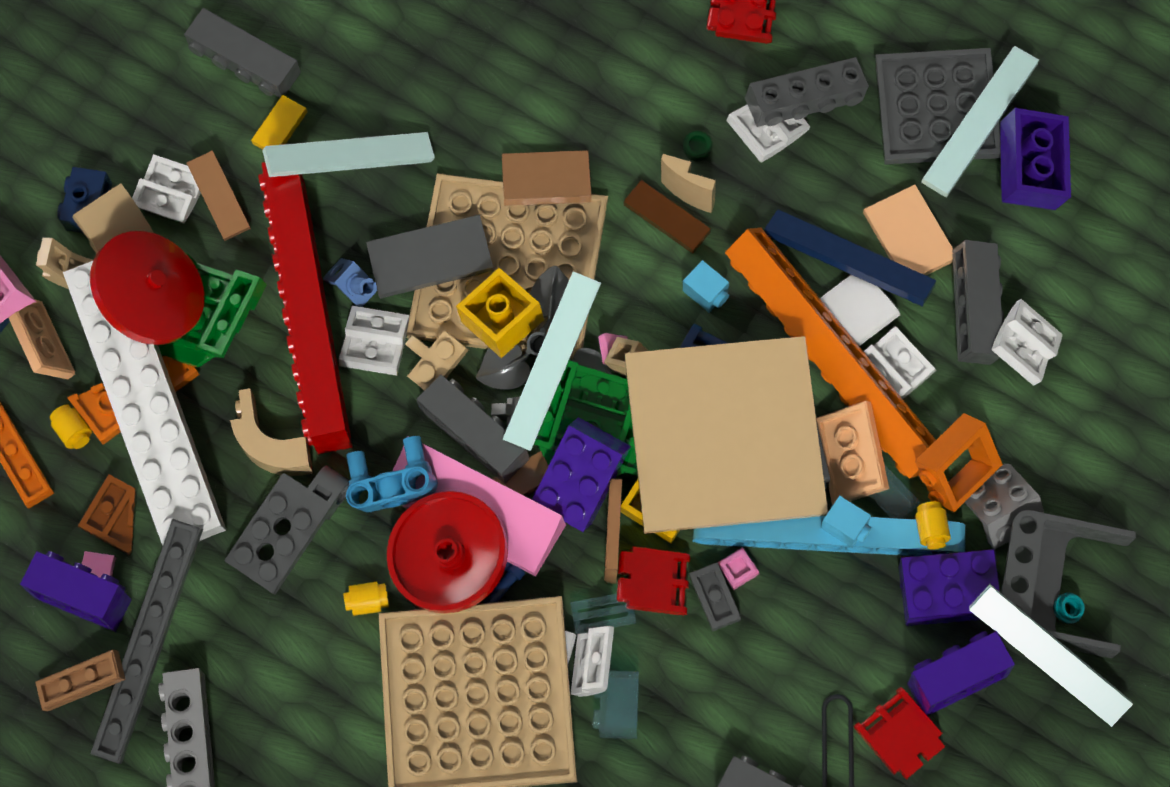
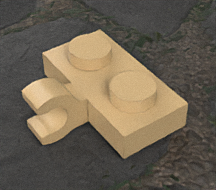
(436, 360)

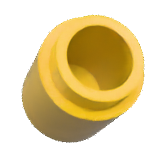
(70, 427)
(932, 525)
(366, 598)

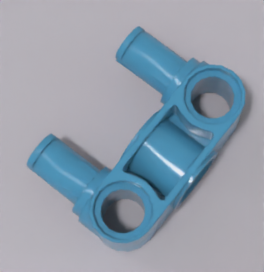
(392, 487)

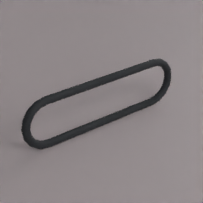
(824, 738)

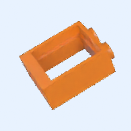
(985, 461)

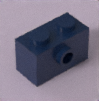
(81, 189)

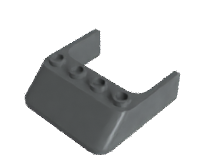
(1037, 565)

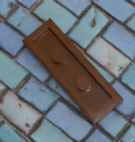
(667, 216)

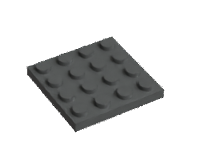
(927, 99)

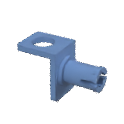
(351, 281)

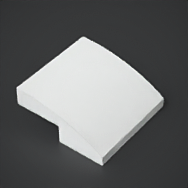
(765, 140)
(167, 190)
(860, 308)
(374, 340)
(1027, 342)
(900, 362)
(592, 661)

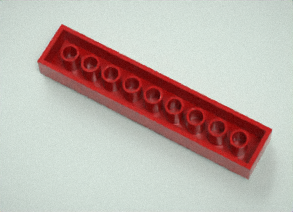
(305, 312)

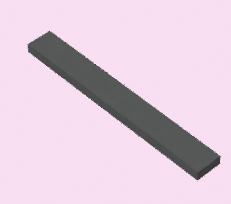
(147, 641)

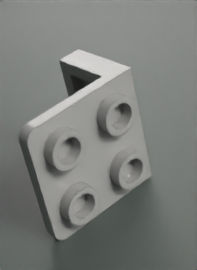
(1000, 501)

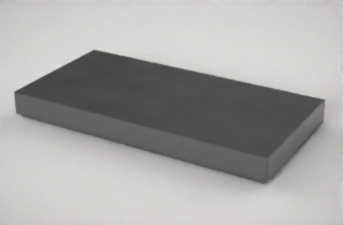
(429, 256)

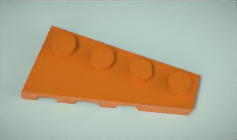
(97, 410)

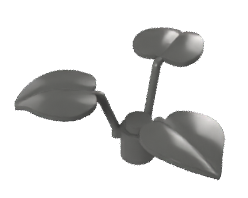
(512, 369)

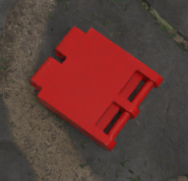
(742, 19)
(652, 580)
(901, 735)

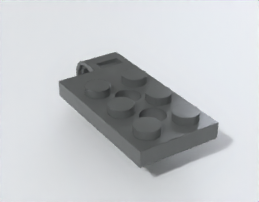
(306, 512)

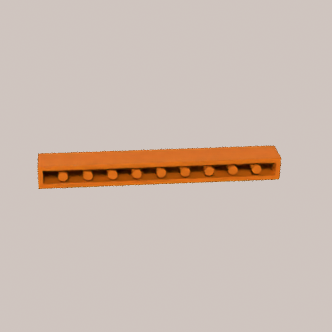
(830, 346)

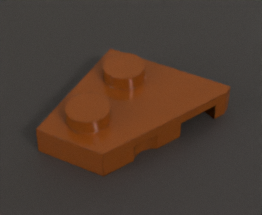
(112, 514)

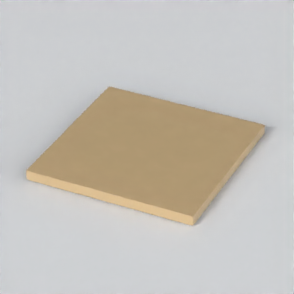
(520, 242)
(725, 434)
(478, 696)

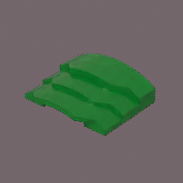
(225, 308)
(595, 398)

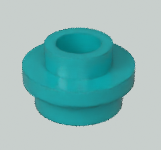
(1076, 608)

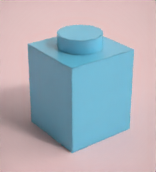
(706, 287)
(847, 522)

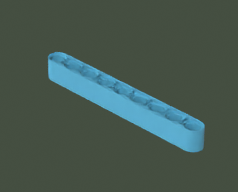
(886, 537)

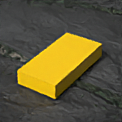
(279, 123)

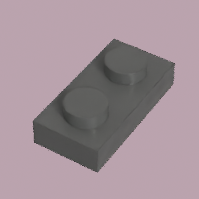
(714, 597)

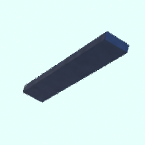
(850, 257)

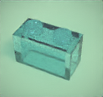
(618, 706)

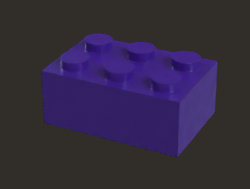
(1035, 159)
(581, 473)
(945, 585)
(76, 590)
(960, 672)

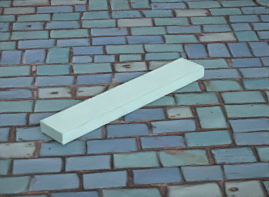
(980, 121)
(348, 154)
(551, 361)
(1050, 655)

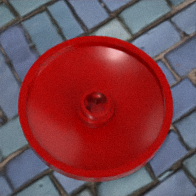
(147, 287)
(447, 552)

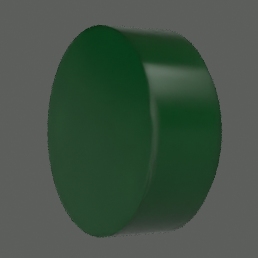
(697, 145)

